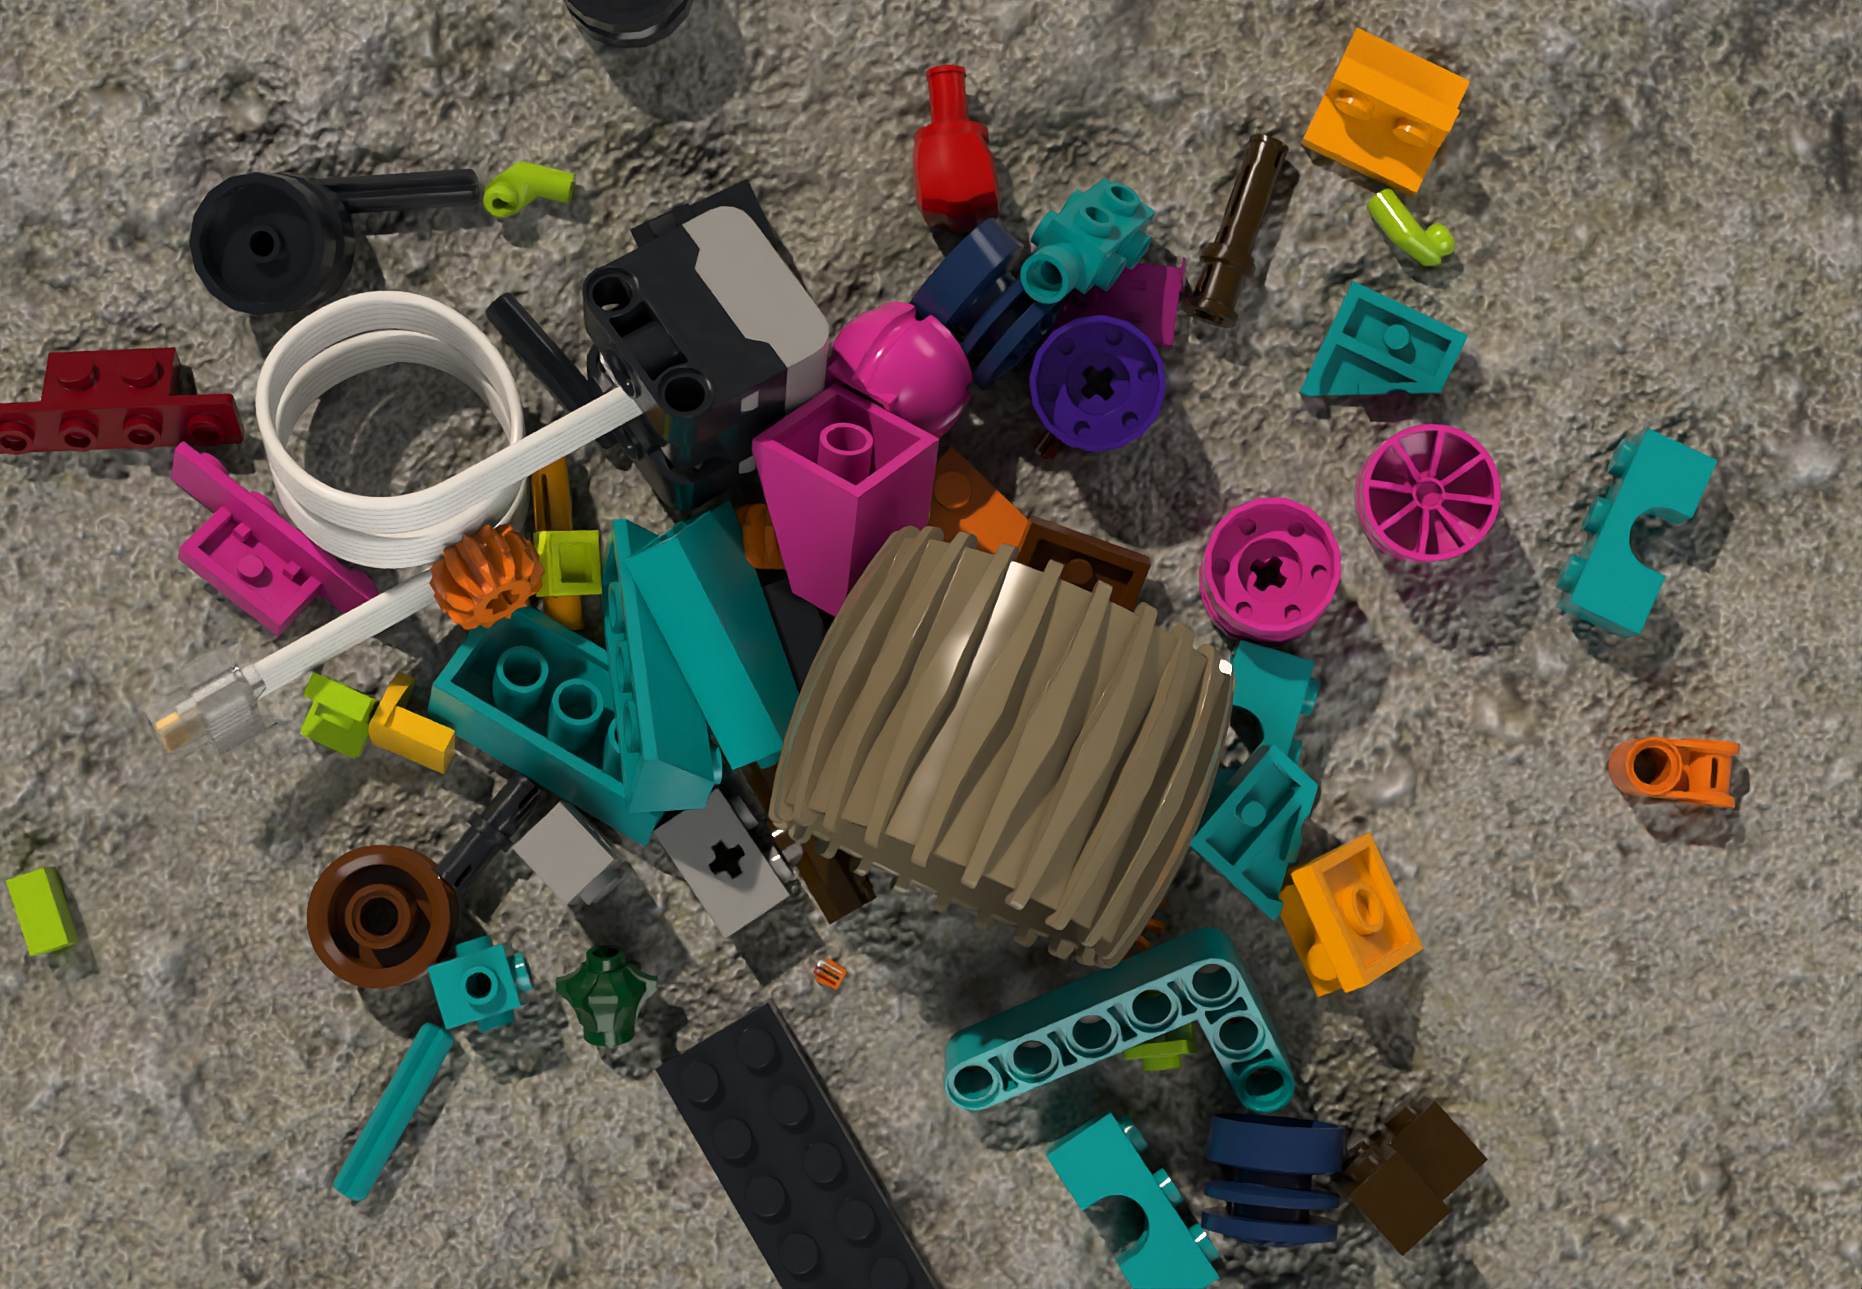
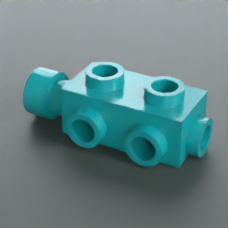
(1087, 242)

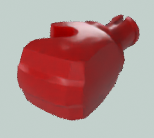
(952, 159)

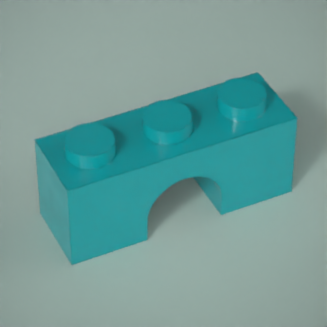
(1606, 579)
(1272, 694)
(1104, 1161)

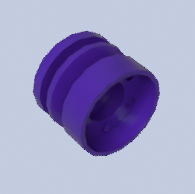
(1059, 380)

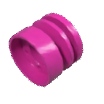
(1277, 536)

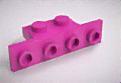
(256, 553)

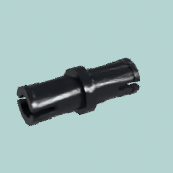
(490, 832)

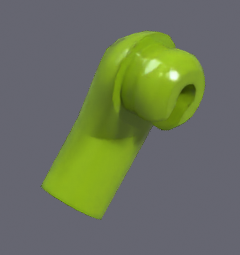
(525, 183)
(1405, 232)

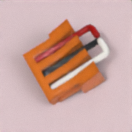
(830, 973)

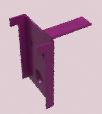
(1141, 296)

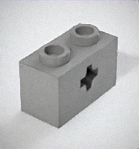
(571, 855)
(728, 899)

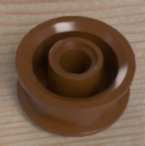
(341, 925)

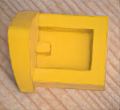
(407, 732)

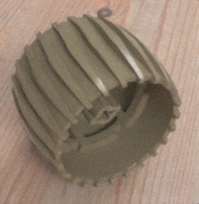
(1005, 743)

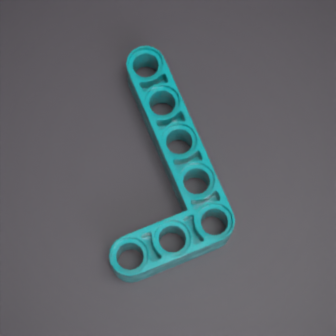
(1126, 1023)

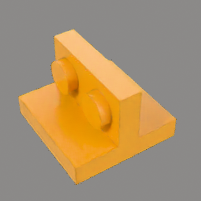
(1385, 112)
(1346, 917)

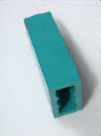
(720, 632)

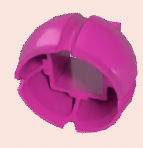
(902, 366)

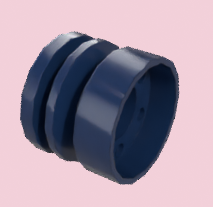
(988, 303)
(1273, 1178)

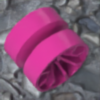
(1427, 494)

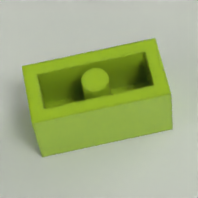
(42, 911)

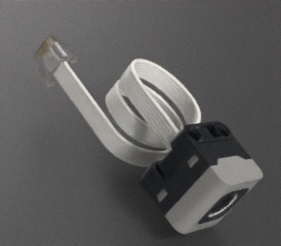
(698, 364)

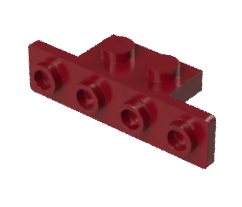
(116, 404)

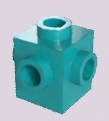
(459, 989)

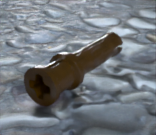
(1229, 257)

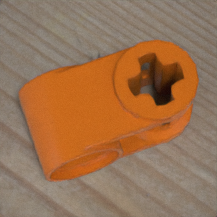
(1686, 770)

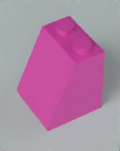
(839, 486)

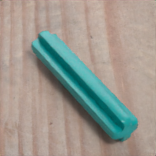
(393, 1111)

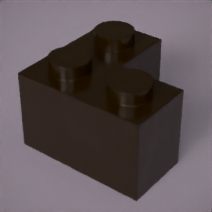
(1408, 1172)

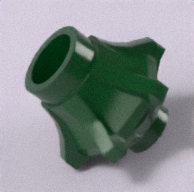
(607, 994)

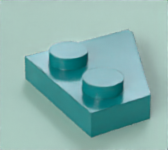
(1382, 349)
(1256, 825)

